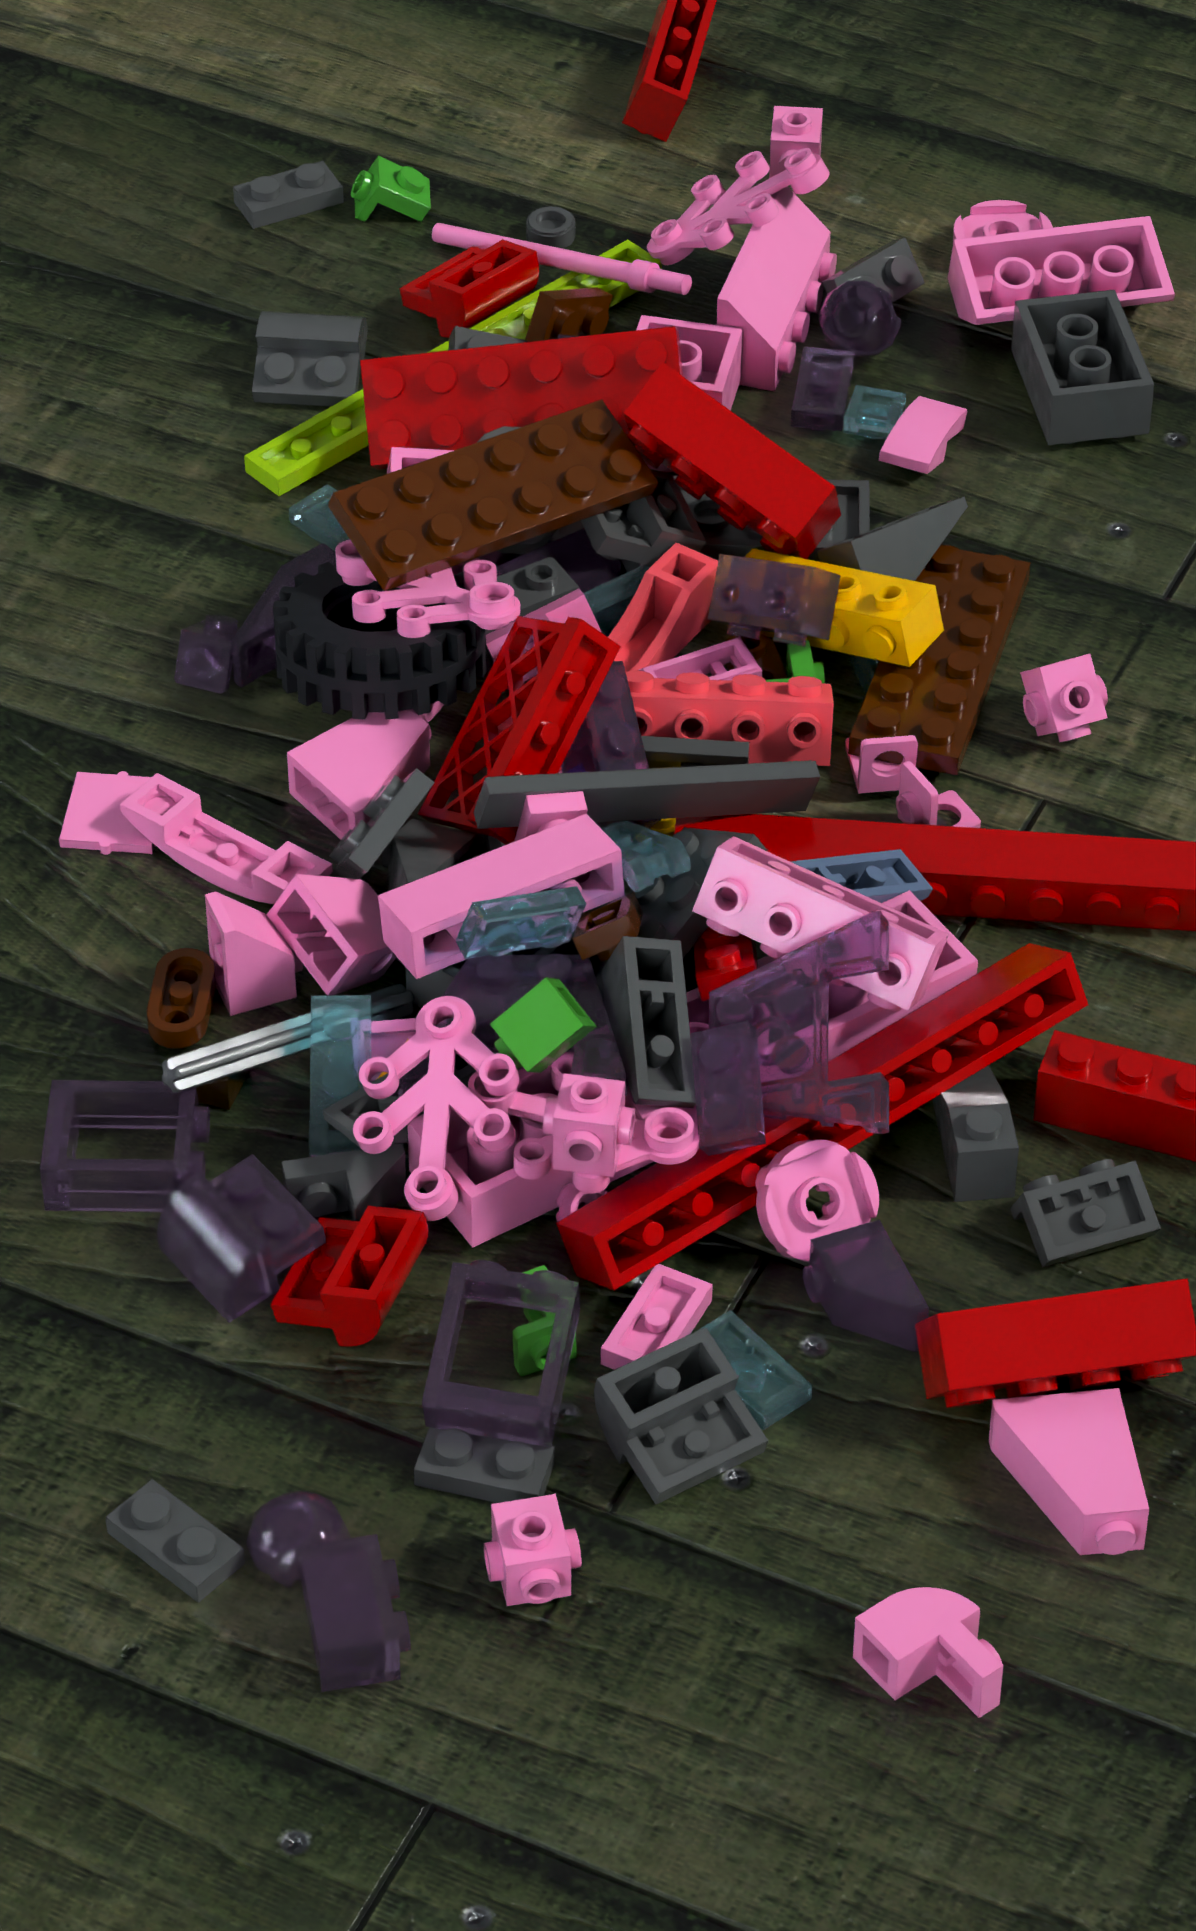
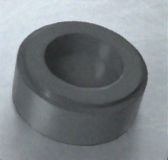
(551, 227)

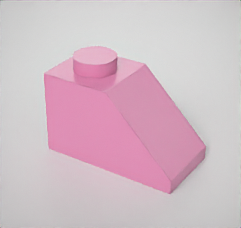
(248, 955)

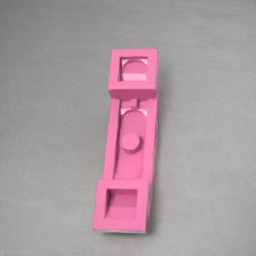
(212, 850)

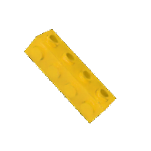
(875, 613)

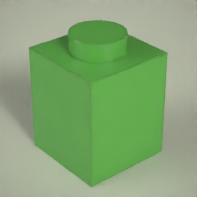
(541, 1026)

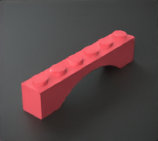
(664, 611)

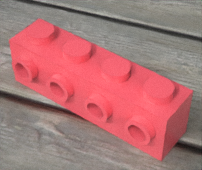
(777, 718)

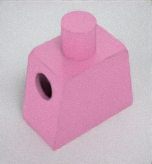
(333, 930)

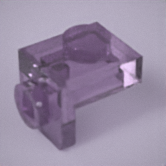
(206, 654)

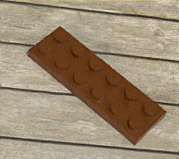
(492, 494)
(947, 685)

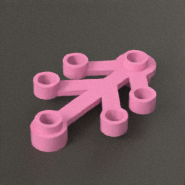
(738, 205)
(484, 602)
(436, 1096)
(658, 1135)

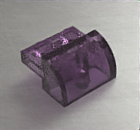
(236, 1235)

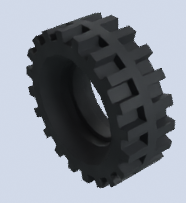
(365, 671)

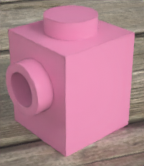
(791, 131)

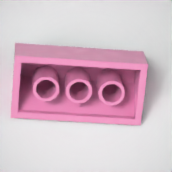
(1066, 260)
(776, 289)

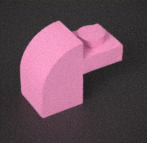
(929, 1635)

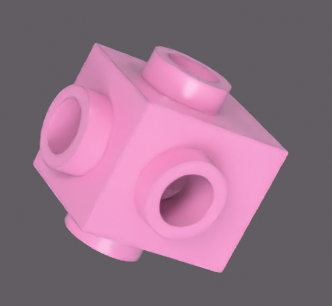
(1064, 698)
(588, 1124)
(531, 1550)

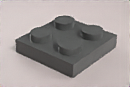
(388, 813)

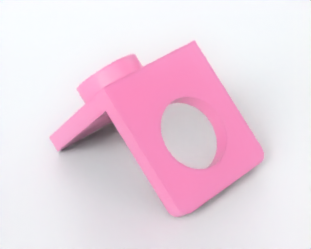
(878, 775)
(920, 801)

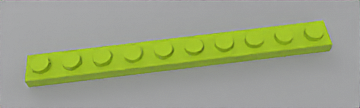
(343, 427)

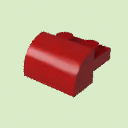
(473, 285)
(354, 1274)

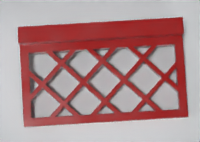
(544, 714)

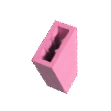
(352, 761)
(1076, 1465)

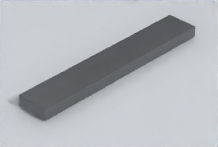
(658, 792)

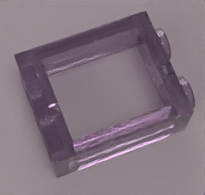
(119, 1183)
(490, 1410)

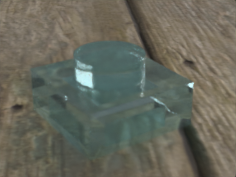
(873, 412)

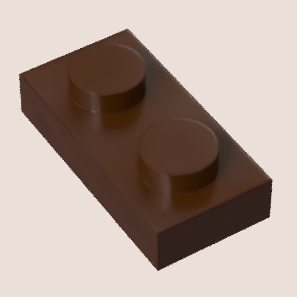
(569, 313)
(605, 926)

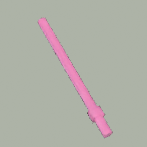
(639, 274)

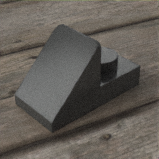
(347, 1181)

